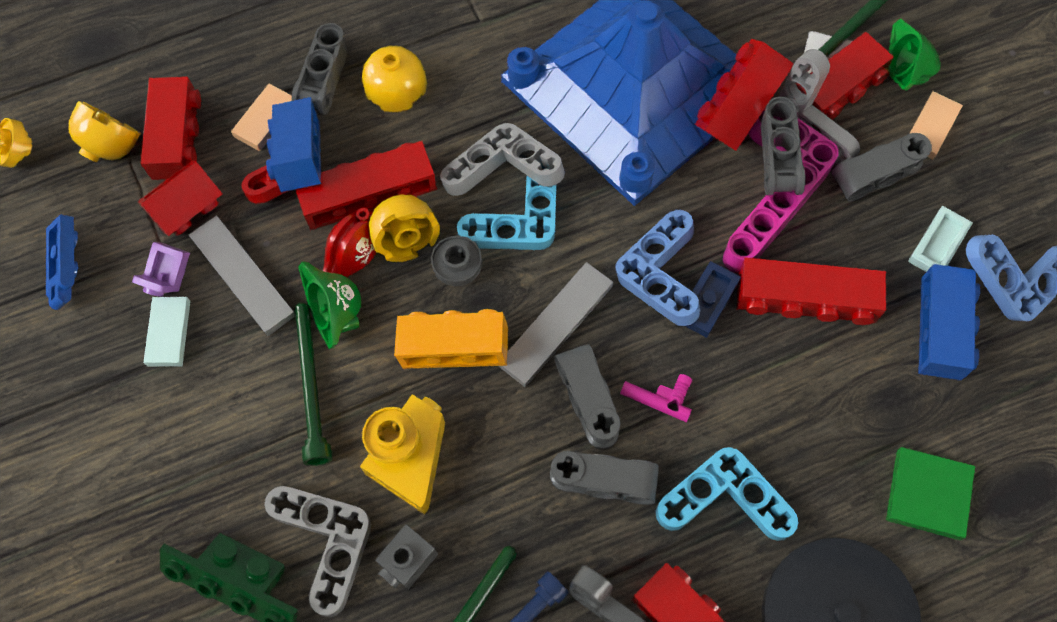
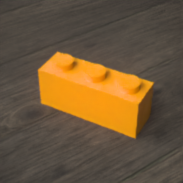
(451, 339)

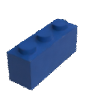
(294, 145)
(948, 322)

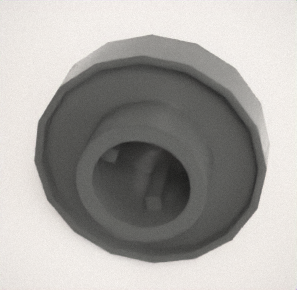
(456, 260)

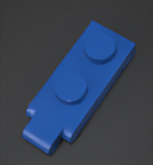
(60, 262)

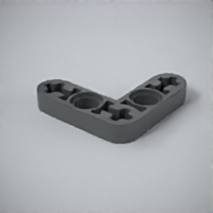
(594, 594)

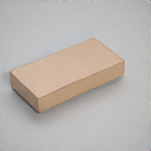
(936, 120)
(253, 126)

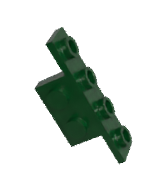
(232, 576)

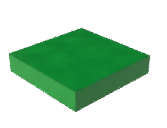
(931, 493)

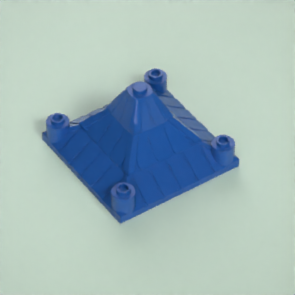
(625, 88)

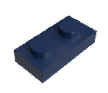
(713, 293)

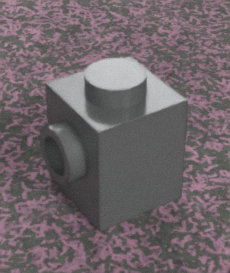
(405, 558)

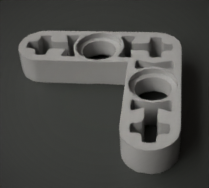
(845, 142)
(501, 145)
(338, 541)

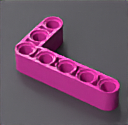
(767, 213)

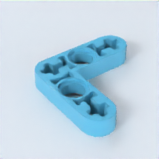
(524, 225)
(722, 482)

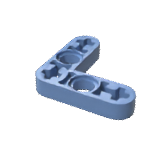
(650, 271)
(1018, 285)

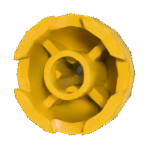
(394, 78)
(100, 133)
(402, 227)

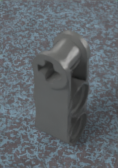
(326, 53)
(882, 165)
(782, 168)
(589, 395)
(606, 477)

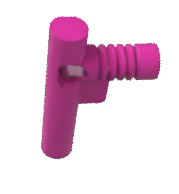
(663, 397)

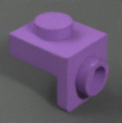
(163, 270)

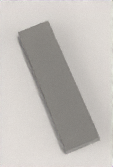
(242, 275)
(556, 324)

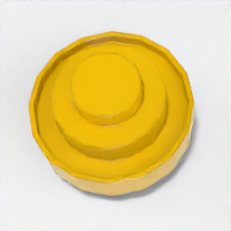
(13, 142)
(390, 435)

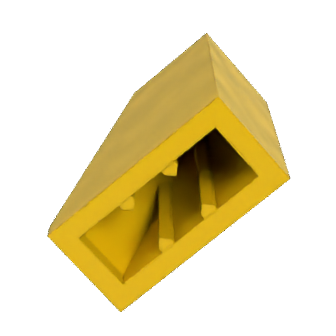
(414, 477)

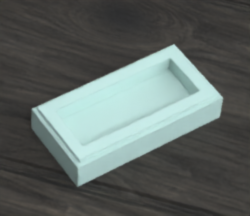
(940, 239)
(167, 331)

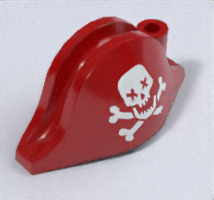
(349, 244)

